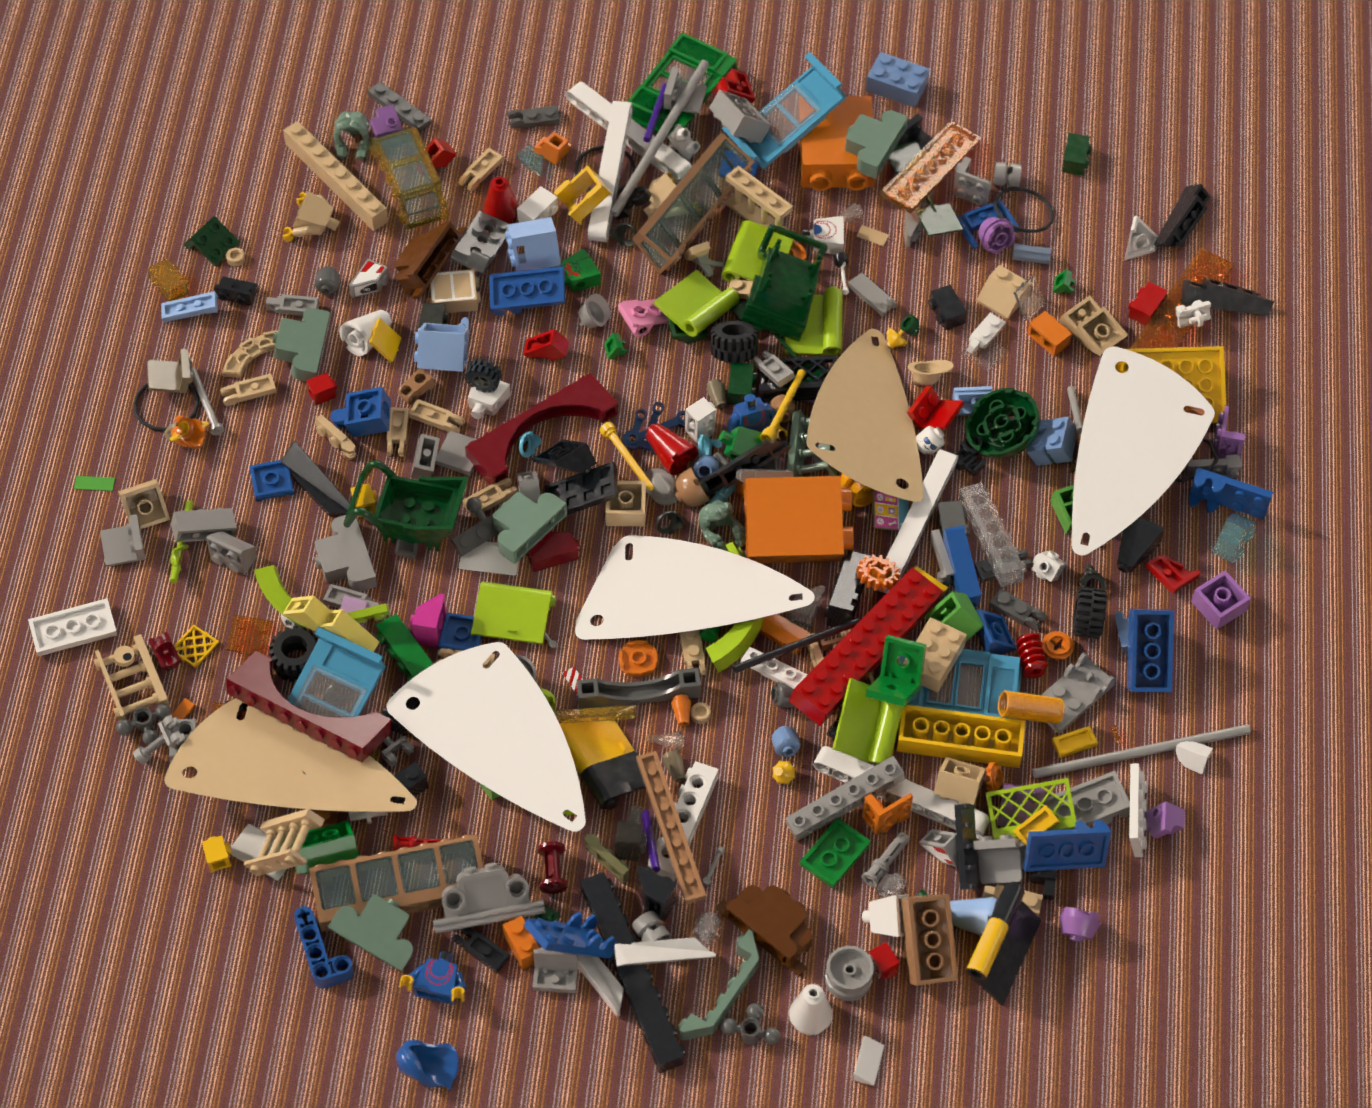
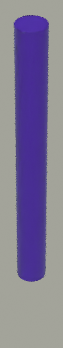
(655, 115)
(651, 841)

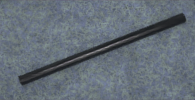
(795, 645)

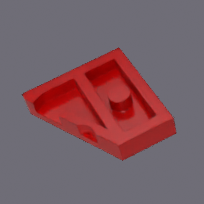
(1171, 573)

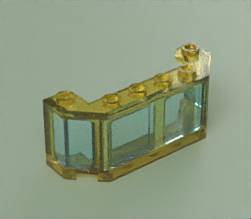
(410, 176)

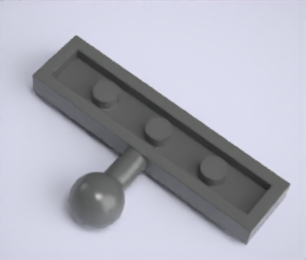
(406, 112)
(476, 534)

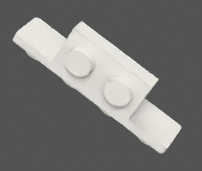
(775, 669)

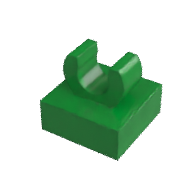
(1063, 282)
(614, 346)

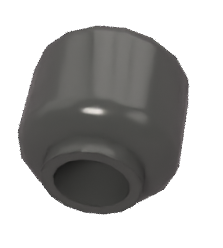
(328, 280)
(780, 695)

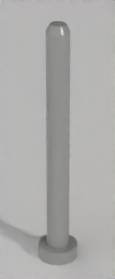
(216, 428)

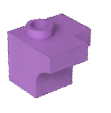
(386, 121)
(1165, 819)

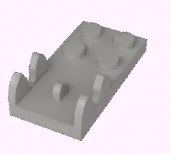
(1079, 689)
(1094, 800)

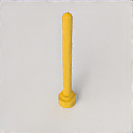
(608, 431)
(771, 432)

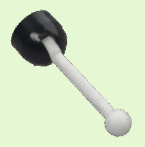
(841, 261)

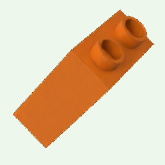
(823, 153)
(796, 519)

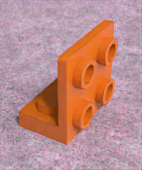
(883, 819)

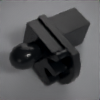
(1047, 878)

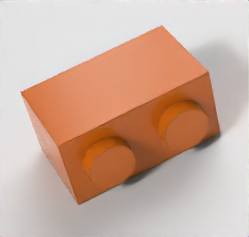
(1049, 333)
(520, 942)

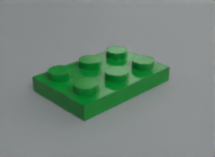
(835, 853)

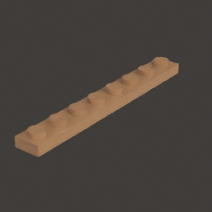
(671, 827)

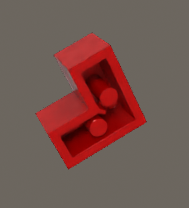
(737, 84)

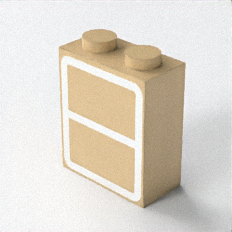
(456, 290)

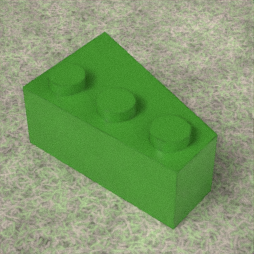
(1063, 506)

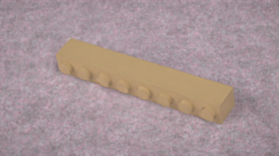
(335, 176)

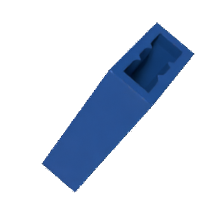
(961, 560)

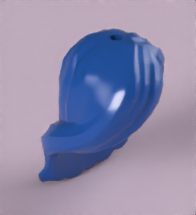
(428, 1063)

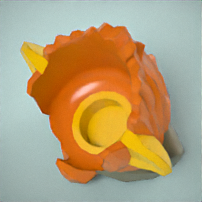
(187, 432)

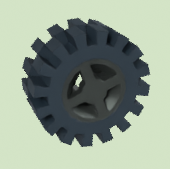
(483, 375)

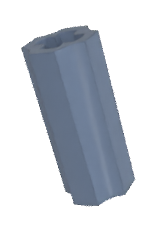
(1031, 254)

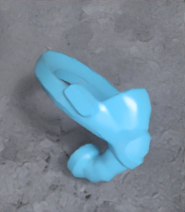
(533, 442)
(705, 445)

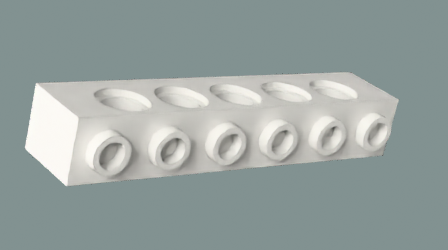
(697, 775)

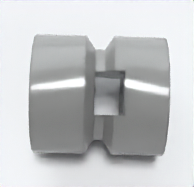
(1007, 174)
(649, 928)

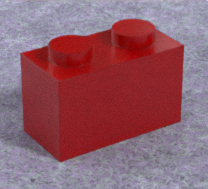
(1147, 302)

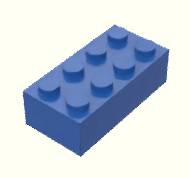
(1150, 650)

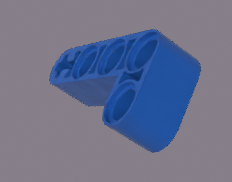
(316, 946)

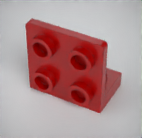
(932, 411)

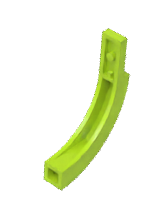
(274, 591)
(738, 639)

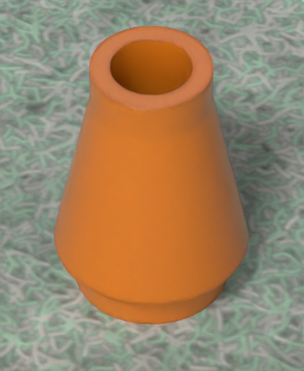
(681, 706)

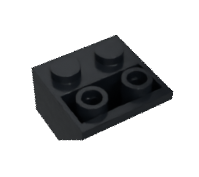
(656, 892)

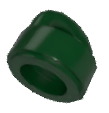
(910, 325)

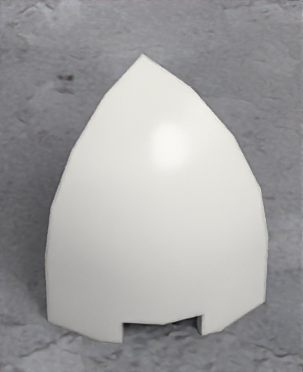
(1193, 755)

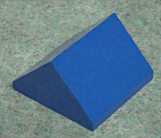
(995, 634)

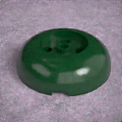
(994, 410)

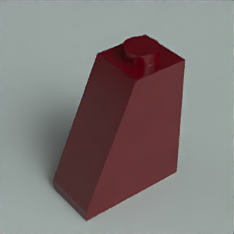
(553, 550)

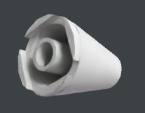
(359, 330)
(811, 1011)

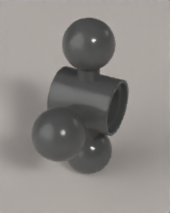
(125, 726)
(754, 1012)

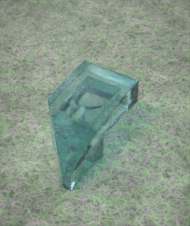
(531, 159)

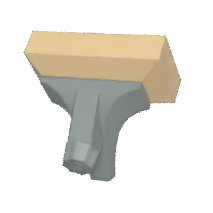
(698, 255)

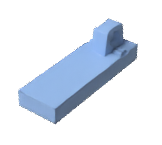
(190, 307)

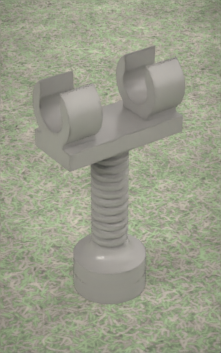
(174, 739)
(392, 747)

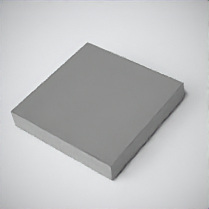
(453, 453)

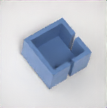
(1058, 439)

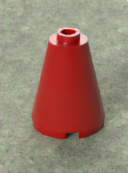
(501, 201)
(671, 448)

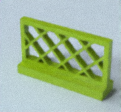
(1065, 822)

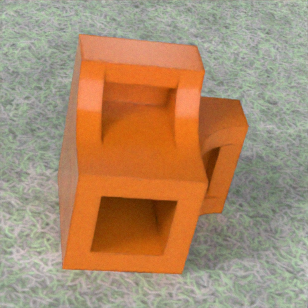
(553, 147)

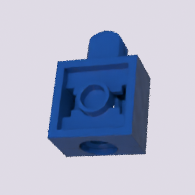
(364, 412)

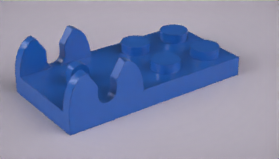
(526, 289)
(1229, 493)
(1068, 848)
(571, 936)

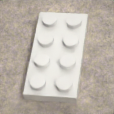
(72, 627)
(1138, 806)

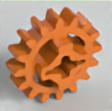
(877, 572)

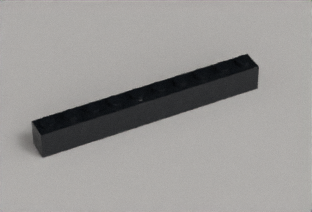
(634, 979)

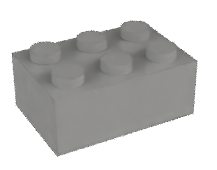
(739, 117)

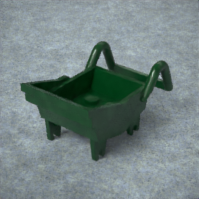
(784, 287)
(411, 508)

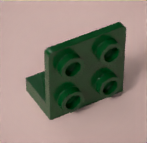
(213, 241)

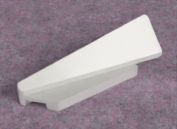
(661, 951)
(602, 981)

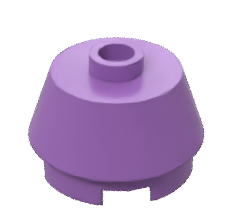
(996, 234)
(1079, 924)

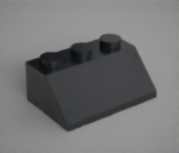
(567, 456)

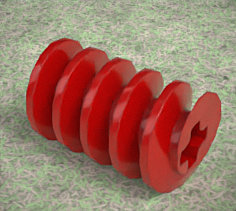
(1031, 655)

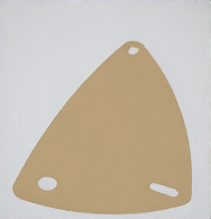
(867, 421)
(265, 762)

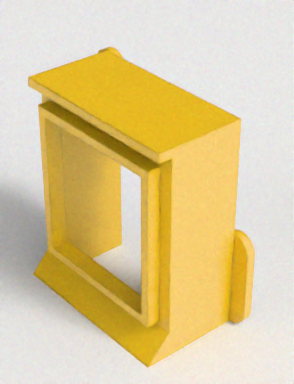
(571, 190)

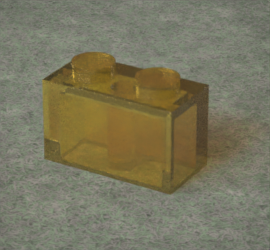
(168, 280)

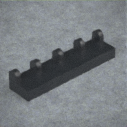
(965, 848)

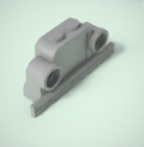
(485, 898)

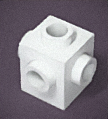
(1048, 565)

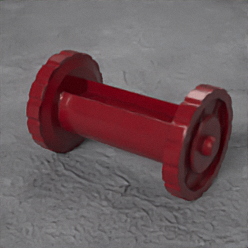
(551, 852)

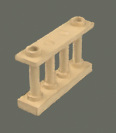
(758, 194)
(151, 681)
(279, 829)

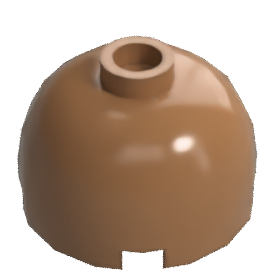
(690, 489)

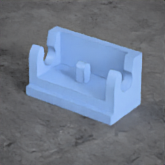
(969, 396)

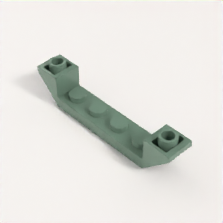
(696, 1027)

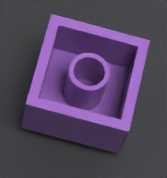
(1220, 600)

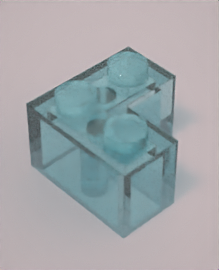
(1233, 536)

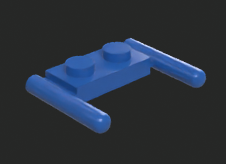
(972, 220)

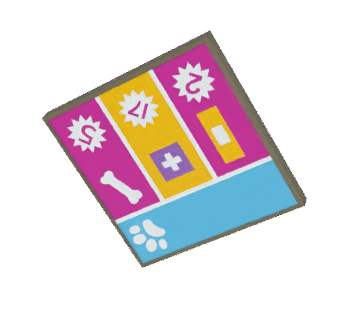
(888, 511)

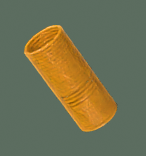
(1035, 707)

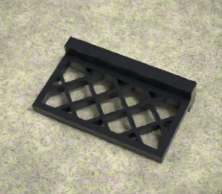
(806, 390)

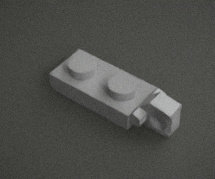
(291, 304)
(335, 595)

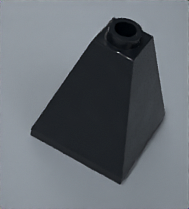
(1138, 543)

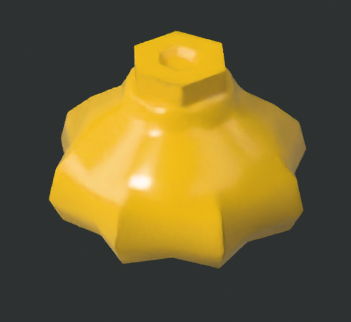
(895, 338)
(783, 772)

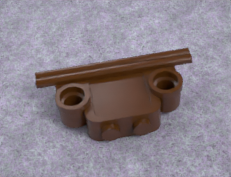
(425, 257)
(775, 921)

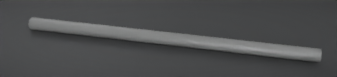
(658, 140)
(1138, 751)

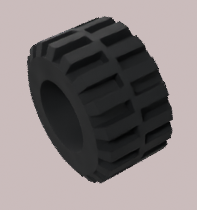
(734, 341)
(1089, 612)
(286, 642)

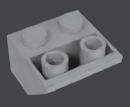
(231, 552)

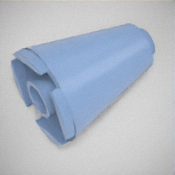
(972, 913)

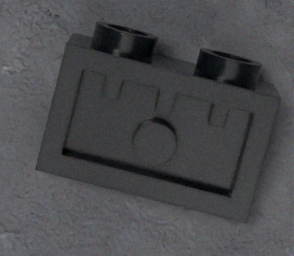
(236, 290)

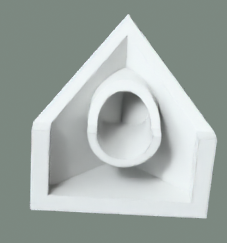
(1140, 240)

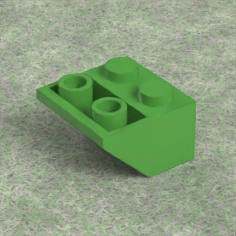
(957, 613)

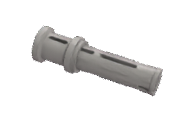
(881, 866)

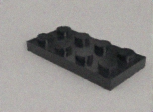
(587, 489)

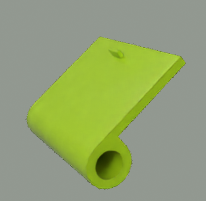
(743, 255)
(696, 303)
(823, 327)
(512, 612)
(866, 725)

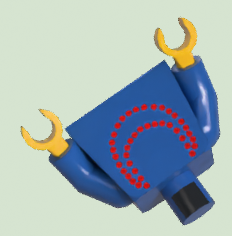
(753, 415)
(436, 980)

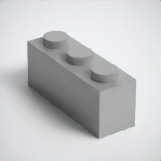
(198, 524)

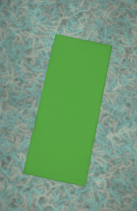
(94, 483)

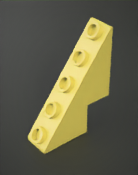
(315, 614)

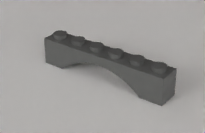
(602, 693)

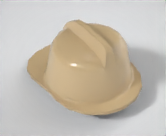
(929, 372)

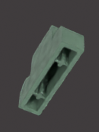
(875, 140)
(302, 342)
(526, 523)
(376, 930)

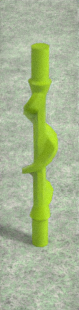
(177, 552)

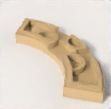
(246, 353)

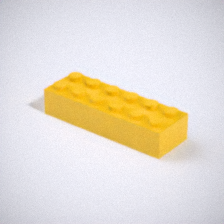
(961, 736)

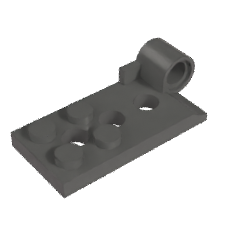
(475, 254)

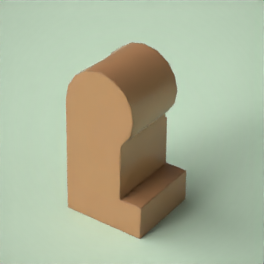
(416, 386)

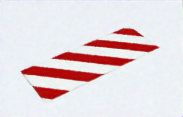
(572, 676)

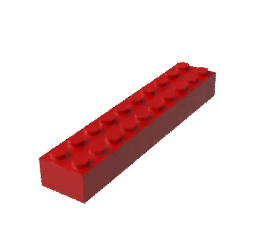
(863, 646)

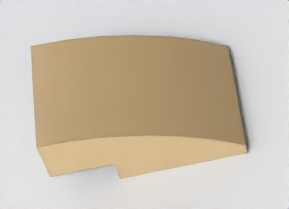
(1093, 326)

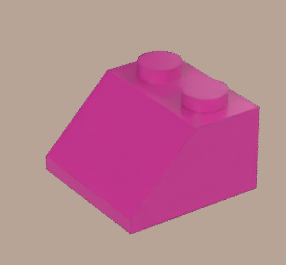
(429, 621)

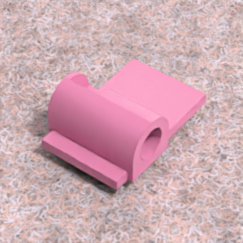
(640, 315)

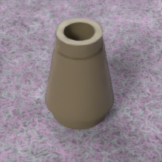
(716, 391)
(674, 764)

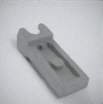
(1225, 466)

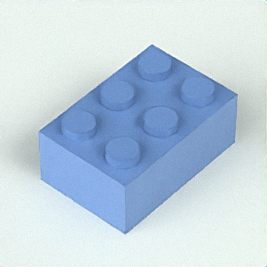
(897, 79)

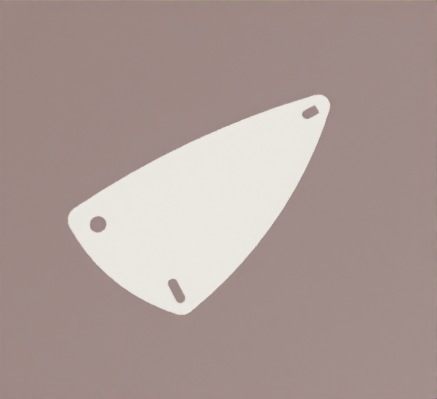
(1131, 444)
(681, 589)
(495, 730)

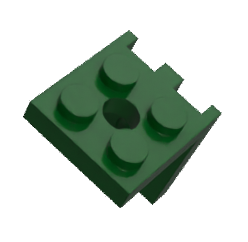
(899, 681)

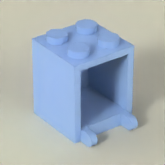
(539, 244)
(442, 346)

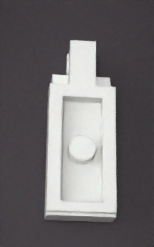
(985, 332)

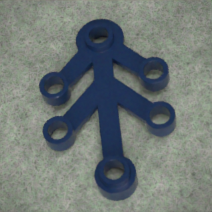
(640, 436)

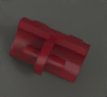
(165, 651)

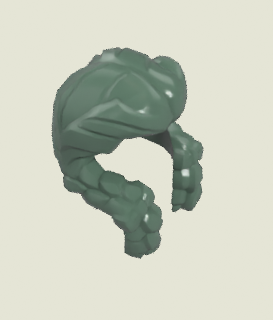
(352, 124)
(720, 514)

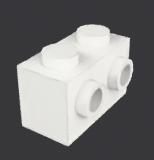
(538, 206)
(700, 419)

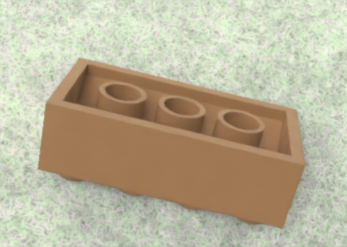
(929, 939)

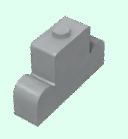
(345, 556)

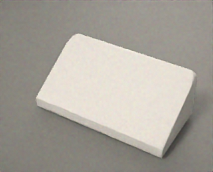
(868, 1061)

